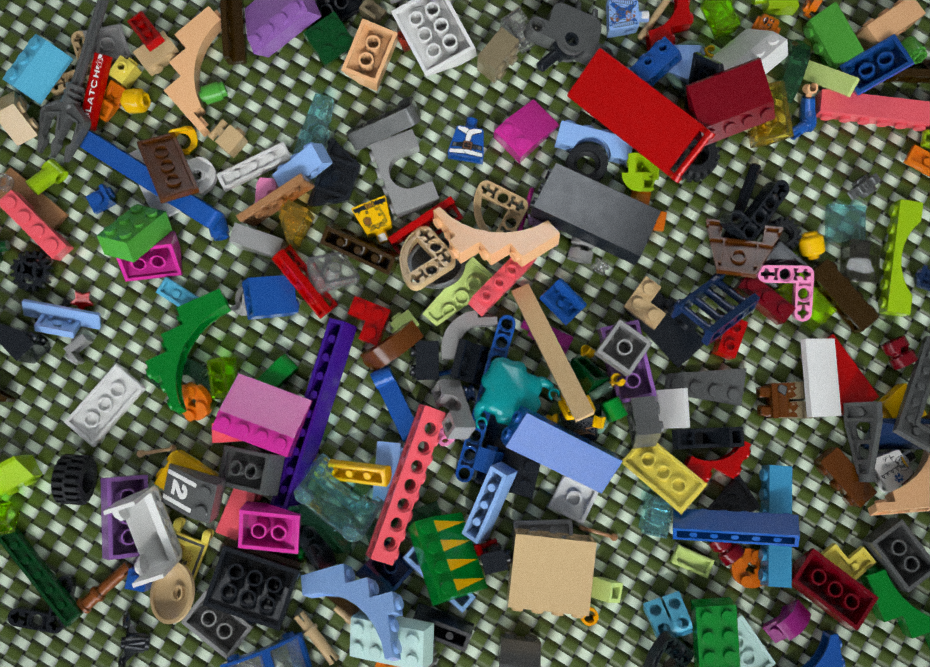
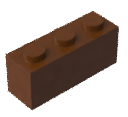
(844, 477)

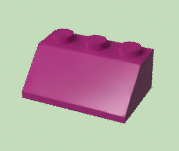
(158, 262)

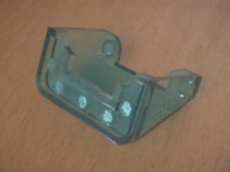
(336, 502)

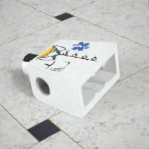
(892, 468)

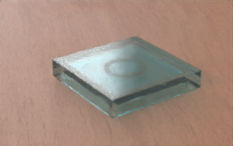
(845, 223)

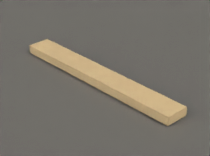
(552, 353)

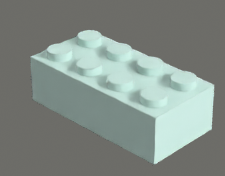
(414, 635)

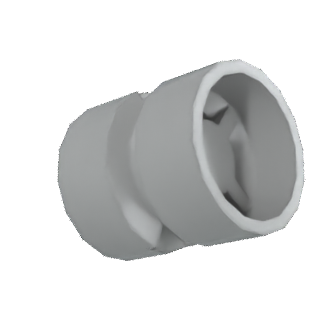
(581, 256)

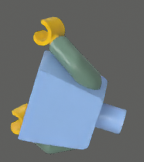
(680, 73)

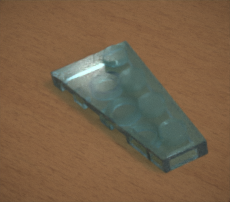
(316, 122)

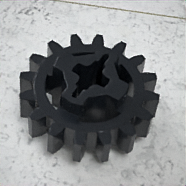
(40, 271)

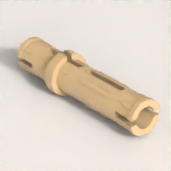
(310, 630)

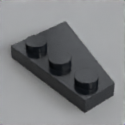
(735, 498)
(316, 548)

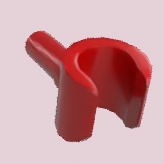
(478, 547)

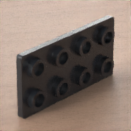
(673, 336)

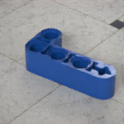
(394, 400)

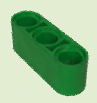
(279, 371)
(613, 409)

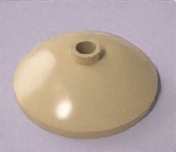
(173, 595)

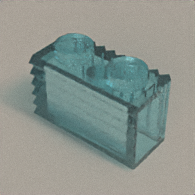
(656, 516)

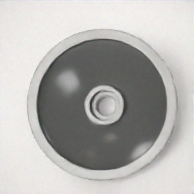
(419, 256)

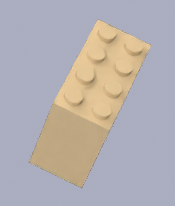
(551, 572)

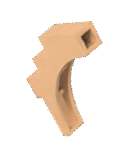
(493, 246)

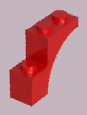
(679, 22)
(727, 465)

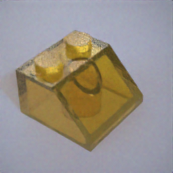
(295, 222)

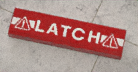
(96, 87)

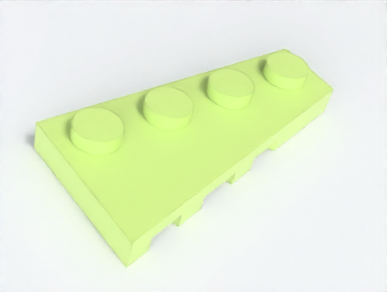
(459, 294)

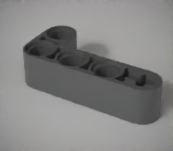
(385, 125)

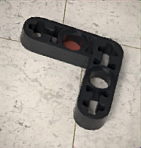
(48, 617)

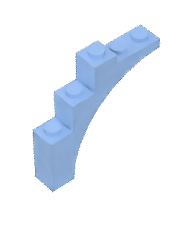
(380, 609)

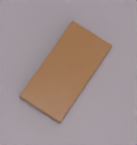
(272, 202)
(43, 206)

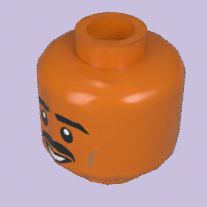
(766, 22)

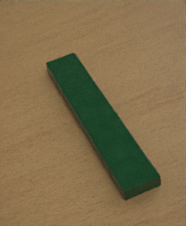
(41, 577)

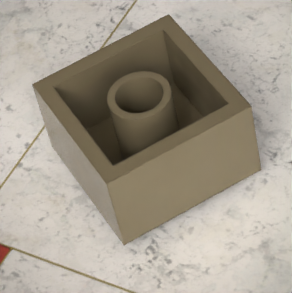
(498, 55)

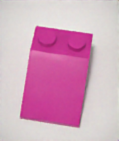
(525, 130)
(268, 528)

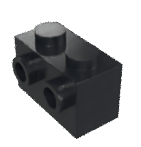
(424, 360)
(495, 558)

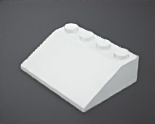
(434, 34)
(753, 44)

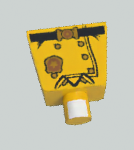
(374, 218)

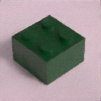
(328, 39)

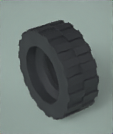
(591, 151)

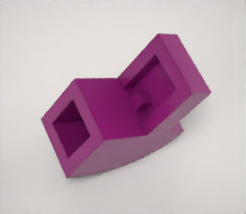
(789, 623)

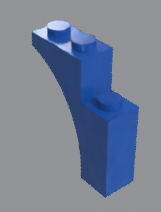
(828, 652)

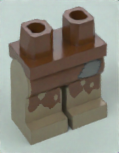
(777, 400)

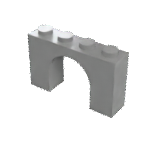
(386, 154)

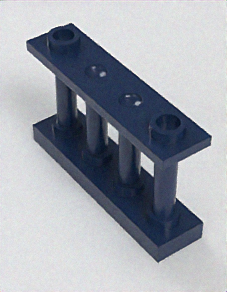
(723, 322)

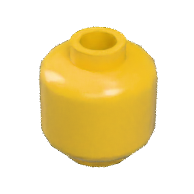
(135, 100)
(811, 245)

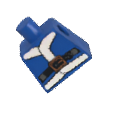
(467, 143)

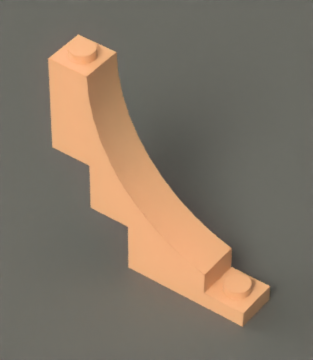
(196, 39)
(912, 496)

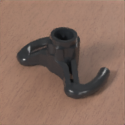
(133, 642)

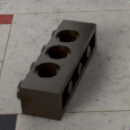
(360, 248)

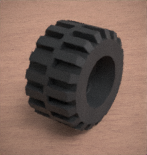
(709, 163)
(74, 479)

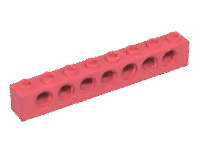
(397, 491)

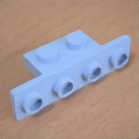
(60, 319)

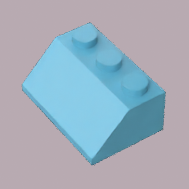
(37, 69)

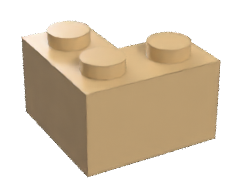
(15, 119)

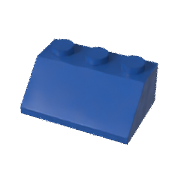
(878, 64)

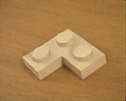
(640, 303)

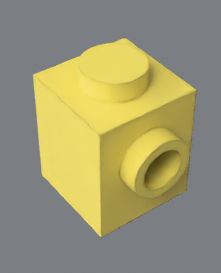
(125, 71)

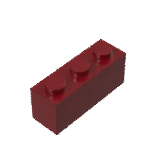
(770, 302)

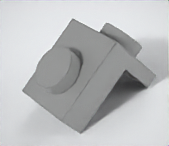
(77, 344)

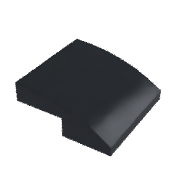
(469, 362)

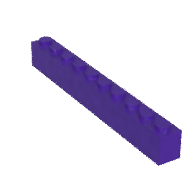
(322, 392)

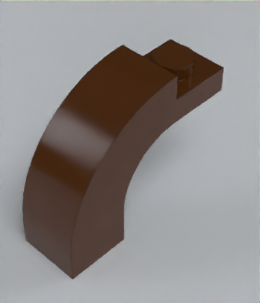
(392, 346)

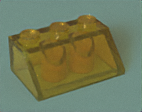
(775, 129)

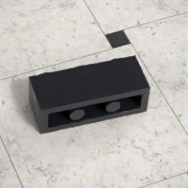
(447, 628)

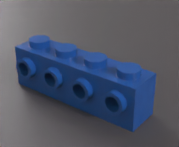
(657, 61)

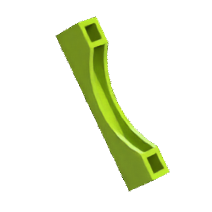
(895, 295)

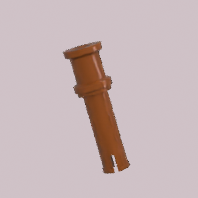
(98, 593)

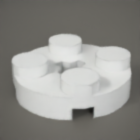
(207, 171)

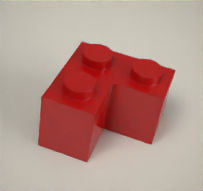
(375, 319)

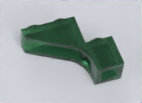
(329, 534)

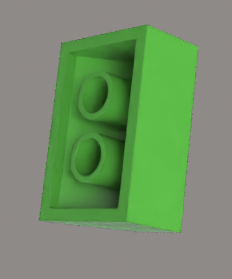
(832, 37)

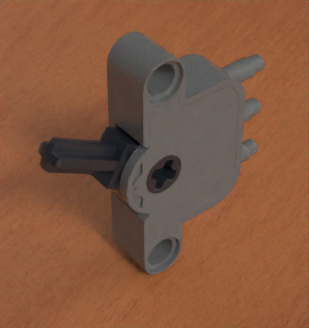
(567, 35)

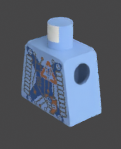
(623, 17)

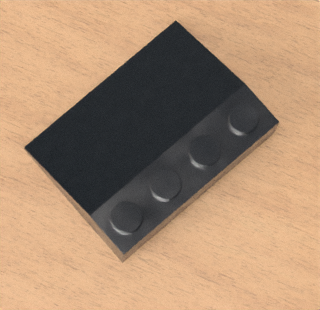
(527, 469)
(252, 587)

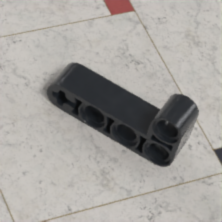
(745, 224)

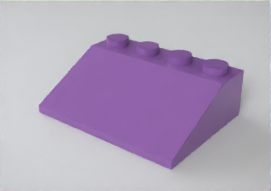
(276, 22)

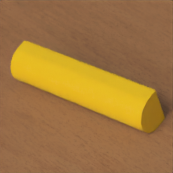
(360, 472)

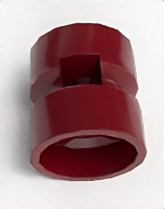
(899, 352)
(727, 552)

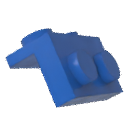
(563, 301)

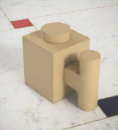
(230, 139)

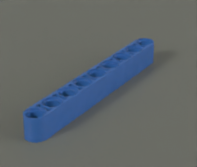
(137, 171)
(495, 351)

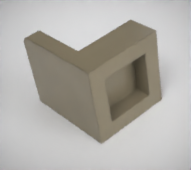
(372, 12)

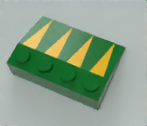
(446, 557)

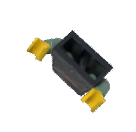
(588, 427)

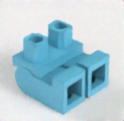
(678, 621)

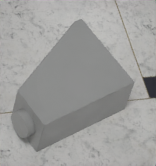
(256, 241)

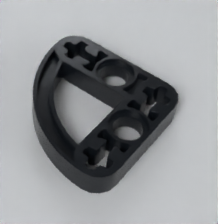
(666, 642)

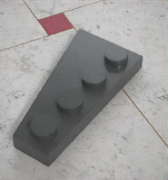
(713, 386)

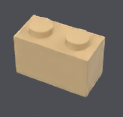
(157, 58)

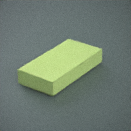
(692, 561)

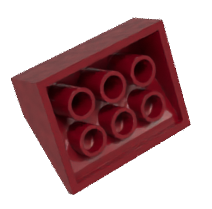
(731, 100)

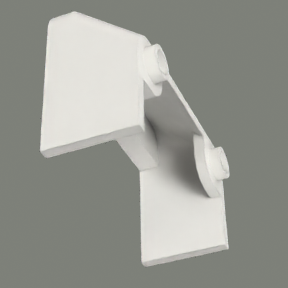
(151, 532)

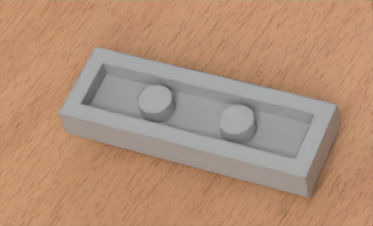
(550, 525)

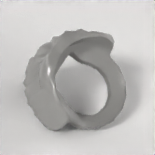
(239, 308)

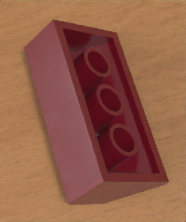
(832, 589)

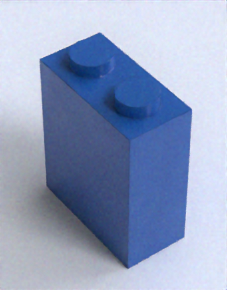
(269, 297)

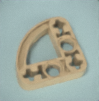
(511, 212)
(436, 262)

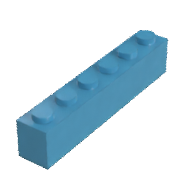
(775, 498)

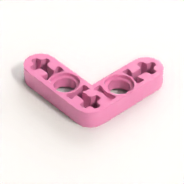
(798, 283)

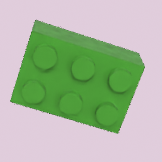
(134, 233)

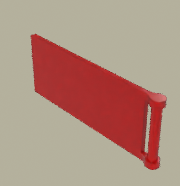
(638, 113)

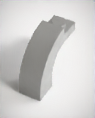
(459, 328)

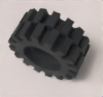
(791, 228)

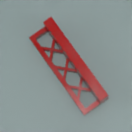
(423, 220)
(301, 282)

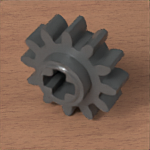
(864, 186)

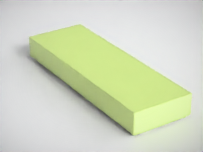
(830, 78)

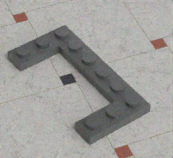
(914, 401)

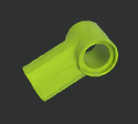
(49, 174)

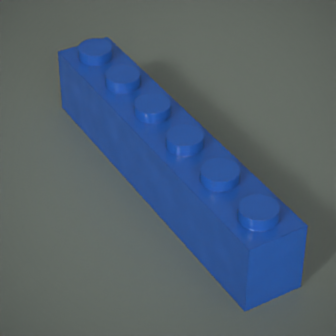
(737, 527)

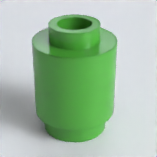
(914, 49)
(213, 92)

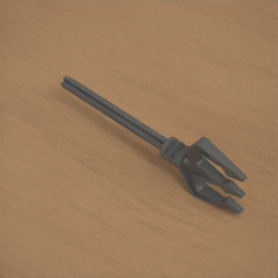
(68, 108)

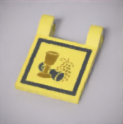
(192, 548)

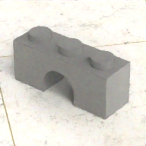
(459, 420)

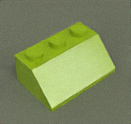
(17, 472)

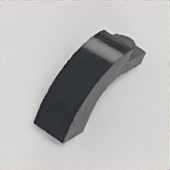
(708, 437)

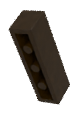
(843, 296)

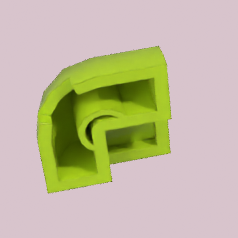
(640, 173)

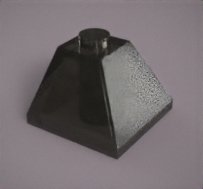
(860, 260)

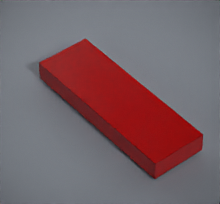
(146, 31)

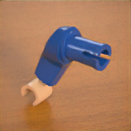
(807, 111)

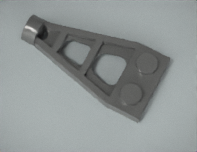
(864, 412)

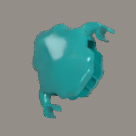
(509, 387)

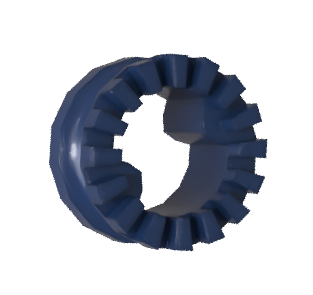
(468, 391)

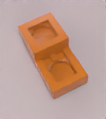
(111, 100)

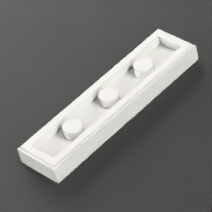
(253, 166)

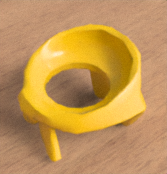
(190, 131)

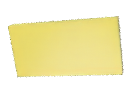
(665, 475)

